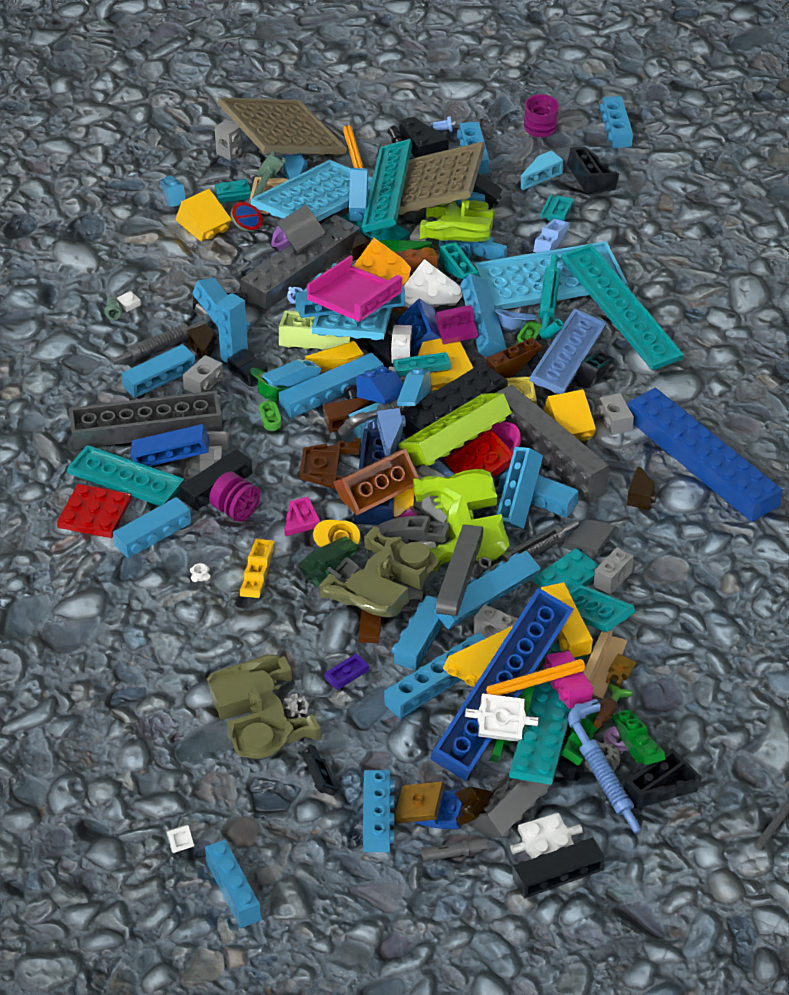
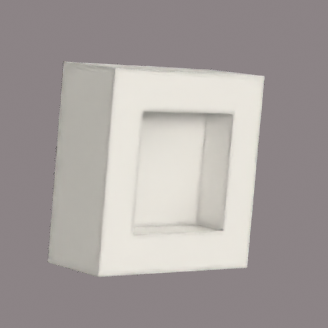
(128, 301)
(180, 838)

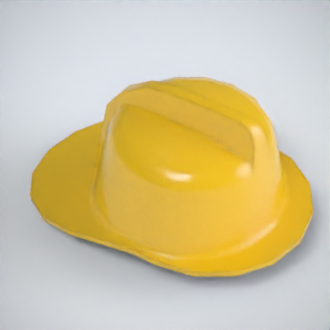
(332, 530)

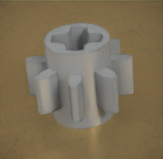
(295, 706)

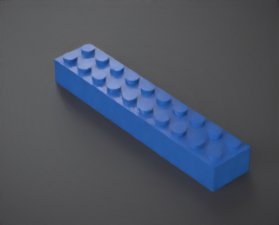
(705, 455)
(517, 656)

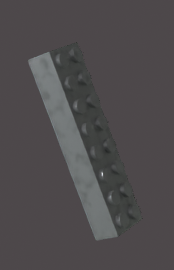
(288, 268)
(143, 418)
(559, 448)

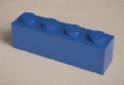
(170, 446)

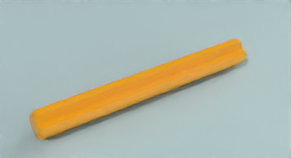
(352, 146)
(536, 678)

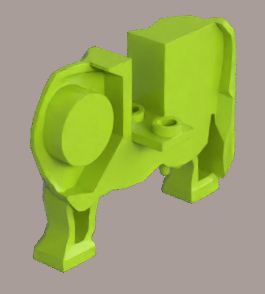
(466, 223)
(457, 499)

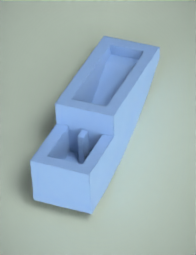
(551, 235)

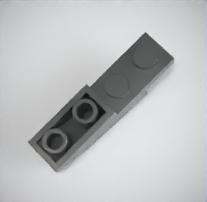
(415, 528)

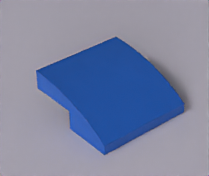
(447, 814)

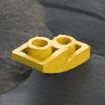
(403, 501)

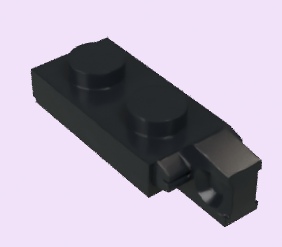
(319, 771)

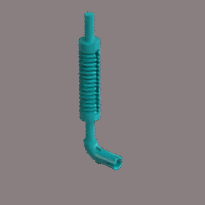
(548, 301)

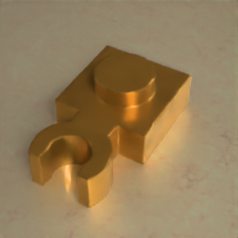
(620, 669)

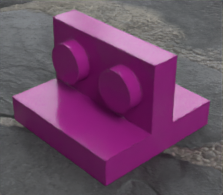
(456, 324)

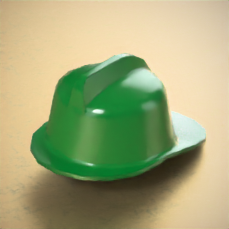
(267, 391)

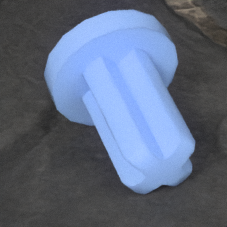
(444, 125)
(292, 294)

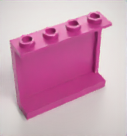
(352, 290)

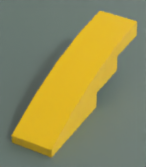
(257, 568)

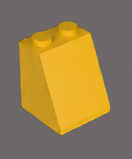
(203, 216)
(572, 413)

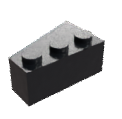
(424, 138)
(662, 781)

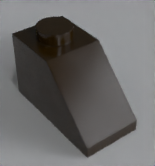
(202, 340)
(641, 490)

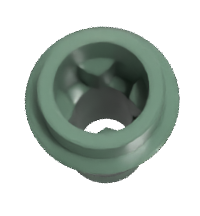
(113, 309)

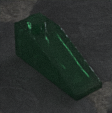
(331, 555)

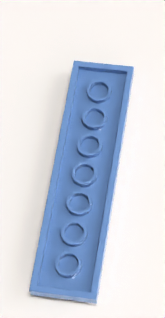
(567, 352)

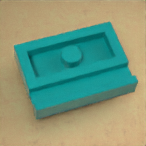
(233, 191)
(557, 208)

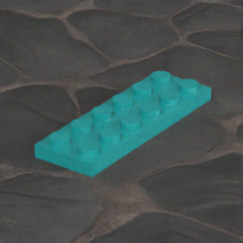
(125, 476)

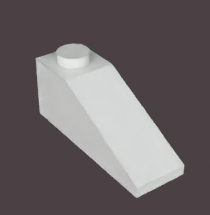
(401, 341)

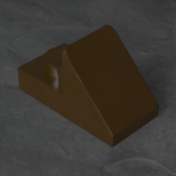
(359, 245)
(473, 802)

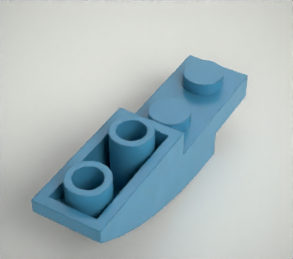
(484, 249)

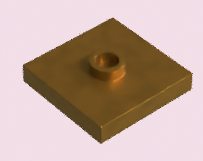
(419, 802)

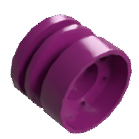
(541, 115)
(235, 496)

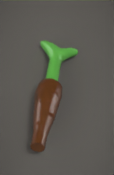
(609, 705)

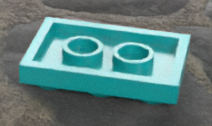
(571, 569)

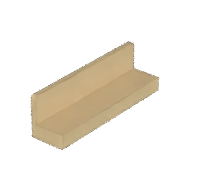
(600, 660)

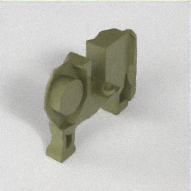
(374, 585)
(250, 689)

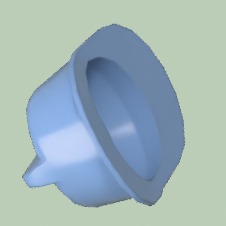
(512, 321)

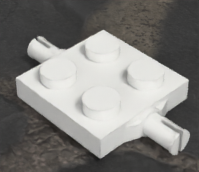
(501, 717)
(544, 836)

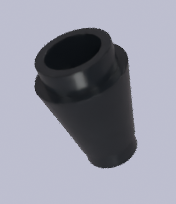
(569, 769)

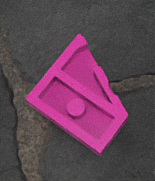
(300, 517)

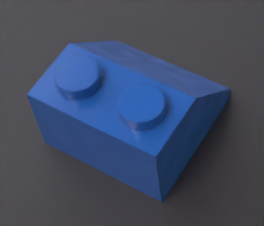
(379, 385)

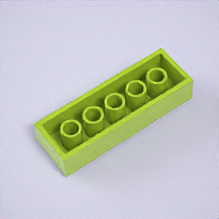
(456, 428)

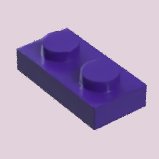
(346, 671)

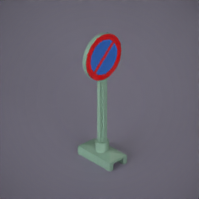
(243, 213)

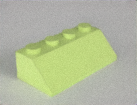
(298, 333)

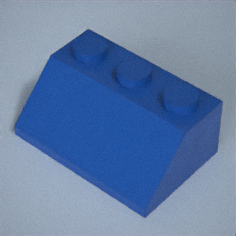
(423, 323)

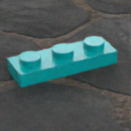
(430, 362)

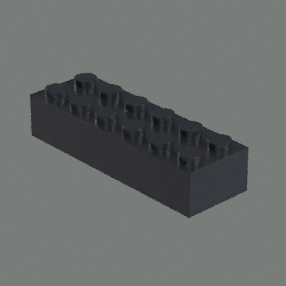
(452, 396)

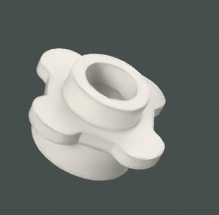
(200, 572)

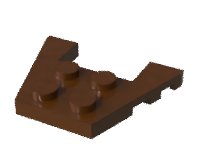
(321, 461)

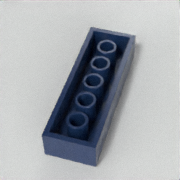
(370, 452)

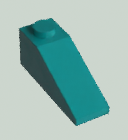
(455, 261)

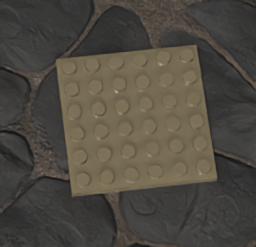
(282, 126)
(441, 177)

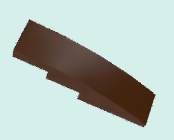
(369, 627)

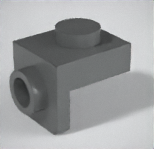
(344, 569)

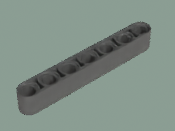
(459, 570)

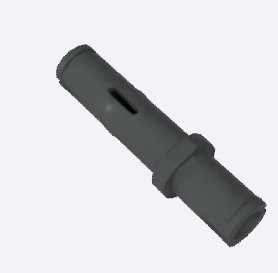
(455, 849)

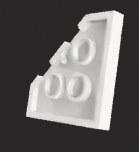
(431, 287)

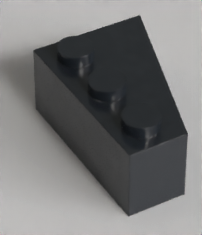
(590, 172)

